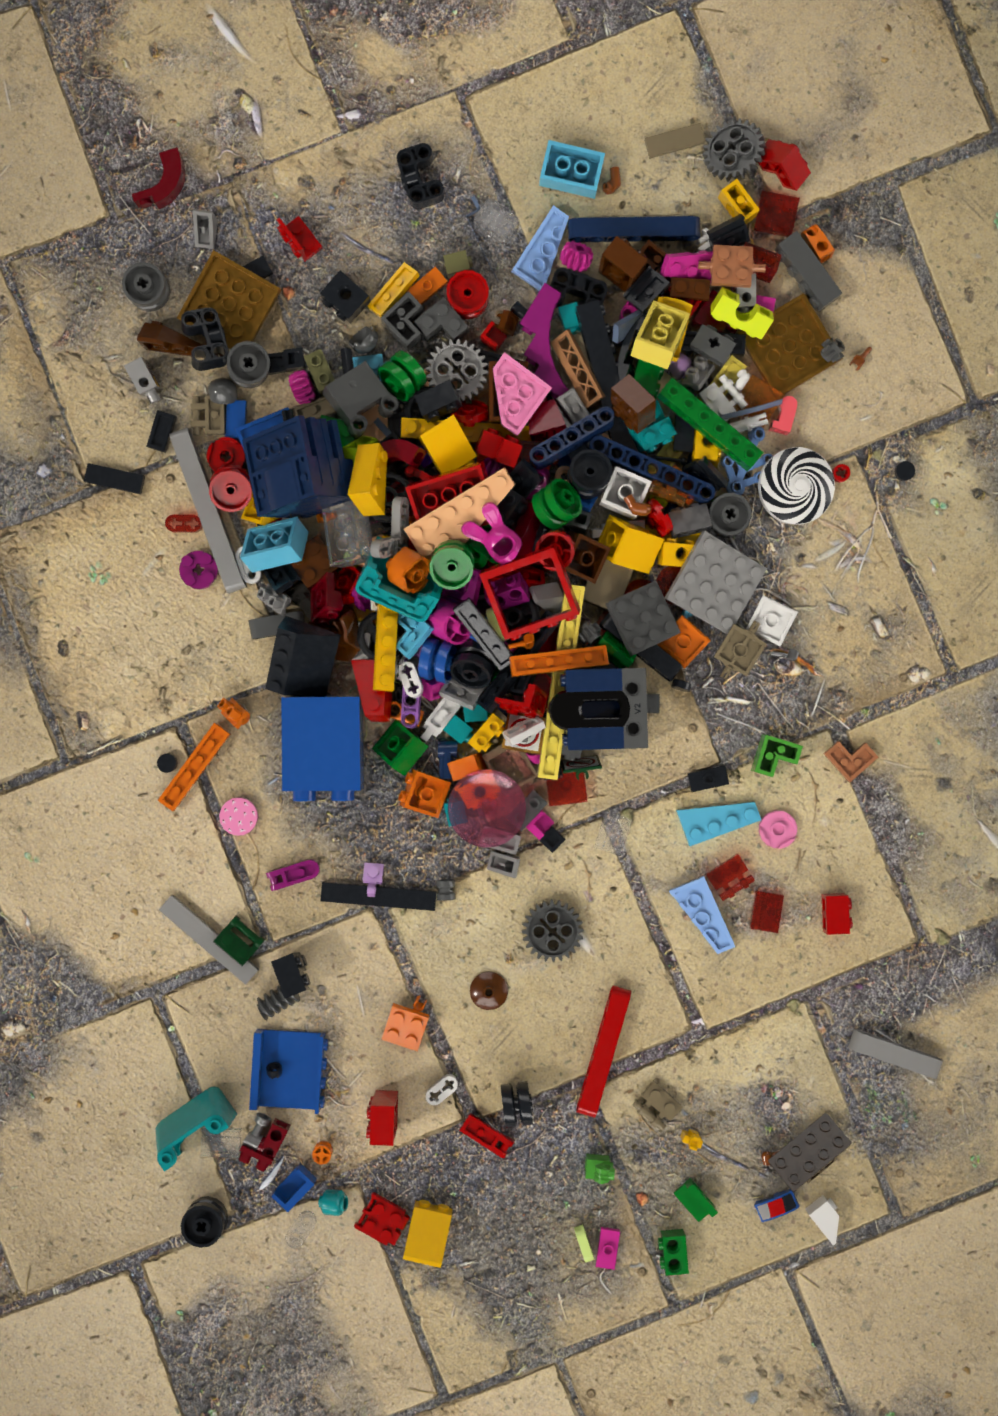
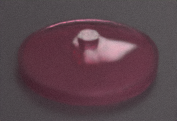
(486, 808)

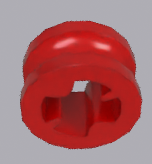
(843, 467)

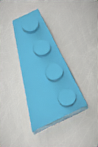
(709, 822)

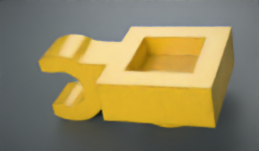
(691, 1138)

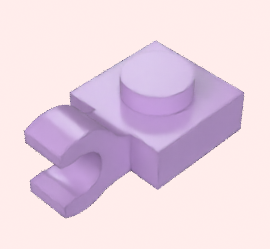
(372, 875)

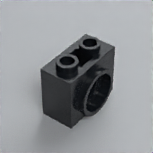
(346, 308)

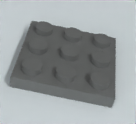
(643, 618)

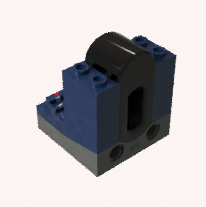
(602, 709)

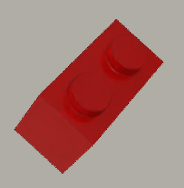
(836, 913)

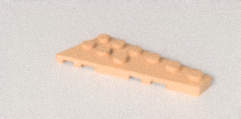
(446, 521)

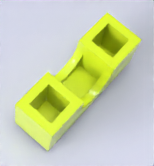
(753, 323)

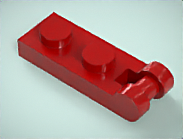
(486, 1135)

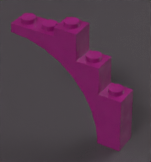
(538, 321)

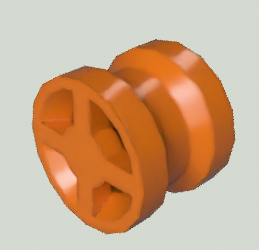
(319, 1155)

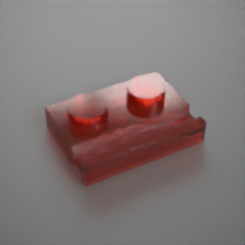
(766, 911)

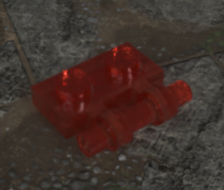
(727, 872)

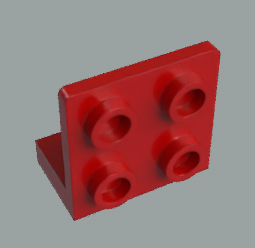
(299, 238)
(533, 705)

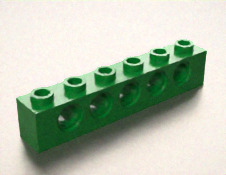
(709, 424)

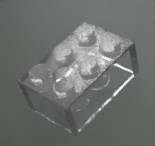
(346, 535)

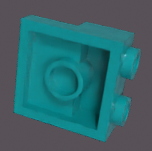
(658, 431)

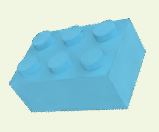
(571, 169)
(274, 544)

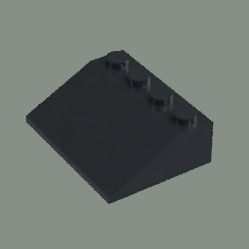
(302, 659)

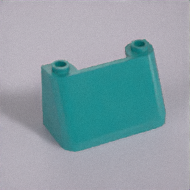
(375, 586)
(206, 1109)

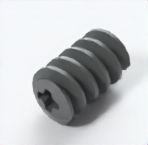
(275, 1003)

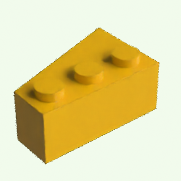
(368, 479)

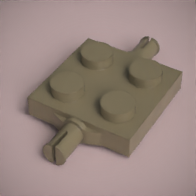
(740, 650)

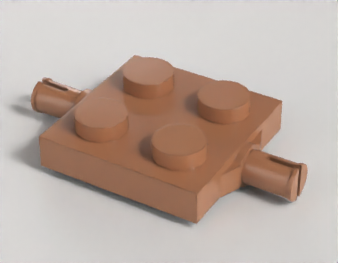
(731, 266)

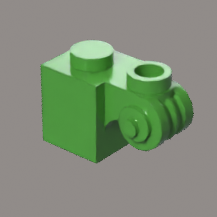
(599, 1168)

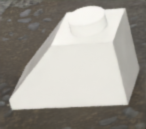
(825, 1216)

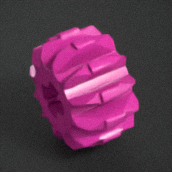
(576, 256)
(302, 387)

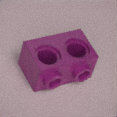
(510, 591)

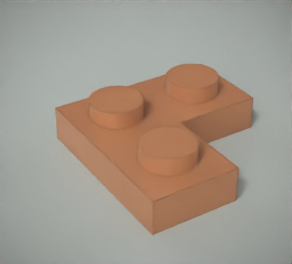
(850, 764)

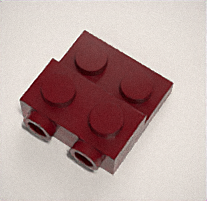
(325, 601)

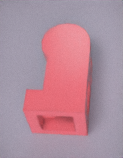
(785, 417)

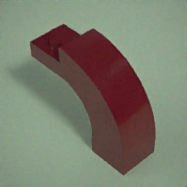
(169, 185)
(403, 451)

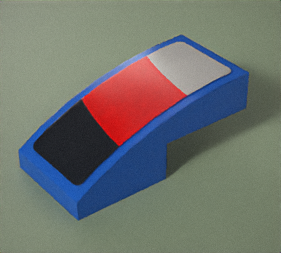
(776, 1206)

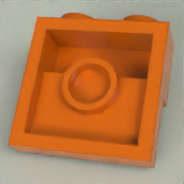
(424, 793)

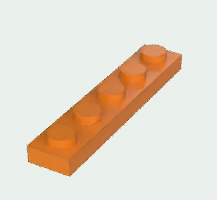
(558, 661)
(194, 767)

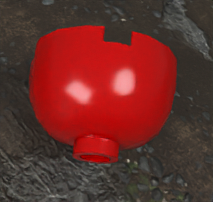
(564, 544)
(346, 582)

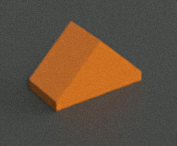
(466, 765)

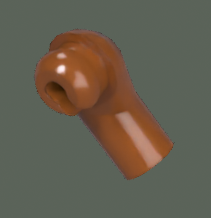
(614, 183)
(636, 508)

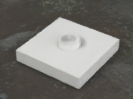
(774, 620)

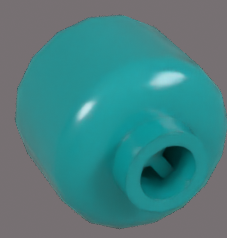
(333, 1202)

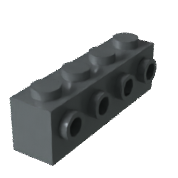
(808, 271)

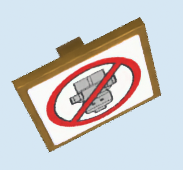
(529, 745)

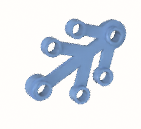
(738, 478)

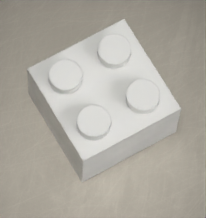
(620, 486)

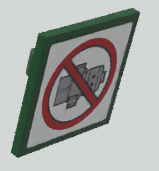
(581, 765)

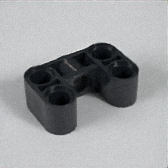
(411, 178)
(578, 285)
(214, 338)

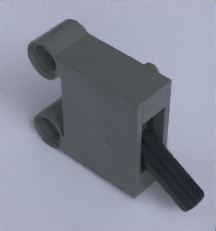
(357, 393)

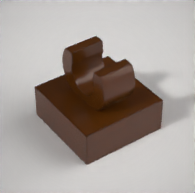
(507, 322)

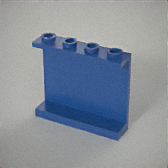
(302, 1069)

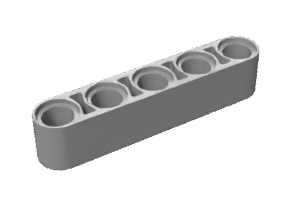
(895, 1053)

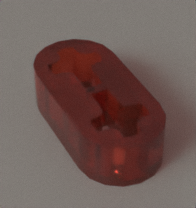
(183, 528)

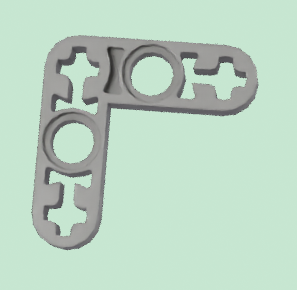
(392, 545)

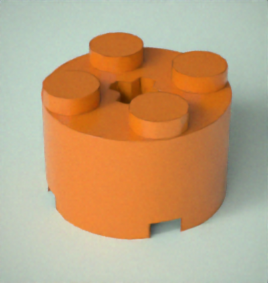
(408, 570)

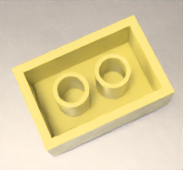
(660, 334)

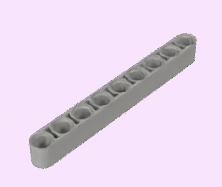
(208, 513)

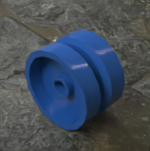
(436, 660)

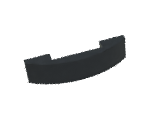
(625, 358)
(285, 361)

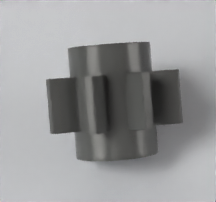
(832, 350)
(590, 633)

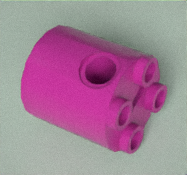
(447, 624)

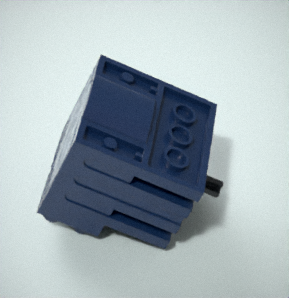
(297, 467)

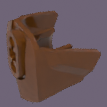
(347, 627)

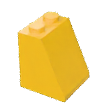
(448, 446)
(630, 544)
(428, 1233)

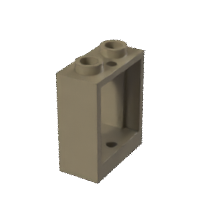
(529, 780)

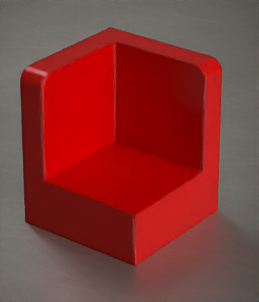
(492, 337)

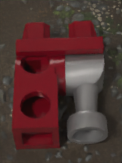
(263, 1147)

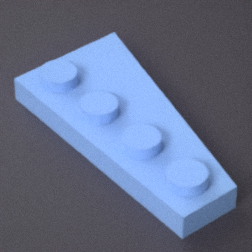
(538, 257)
(703, 911)

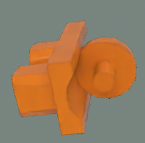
(234, 712)

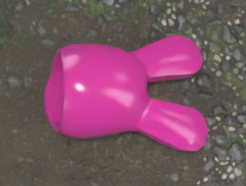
(500, 541)

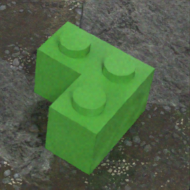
(770, 751)

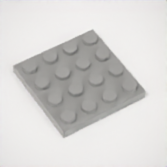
(715, 582)

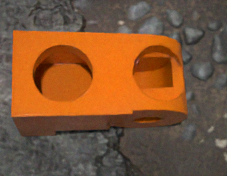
(818, 243)

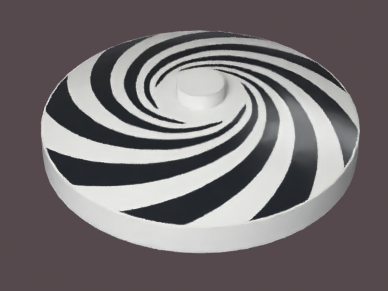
(796, 486)

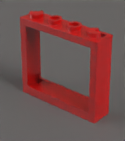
(521, 561)

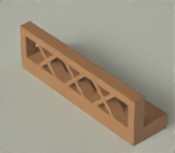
(575, 371)

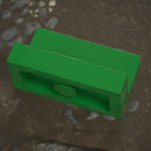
(616, 650)
(695, 1200)

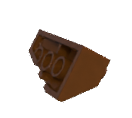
(159, 338)

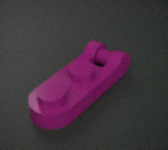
(293, 874)

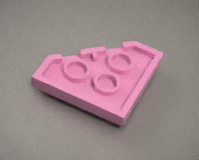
(517, 393)

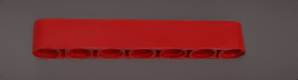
(603, 1051)

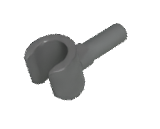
(792, 654)

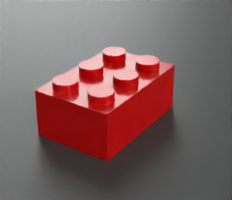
(383, 1117)

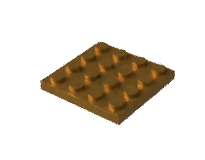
(236, 295)
(791, 346)

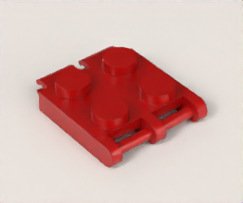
(382, 1220)

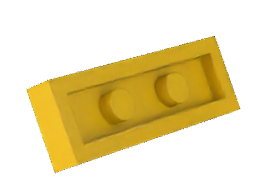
(393, 290)

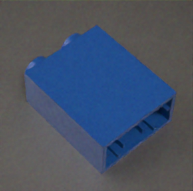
(322, 747)

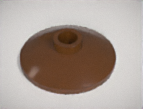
(486, 981)

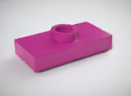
(607, 1248)

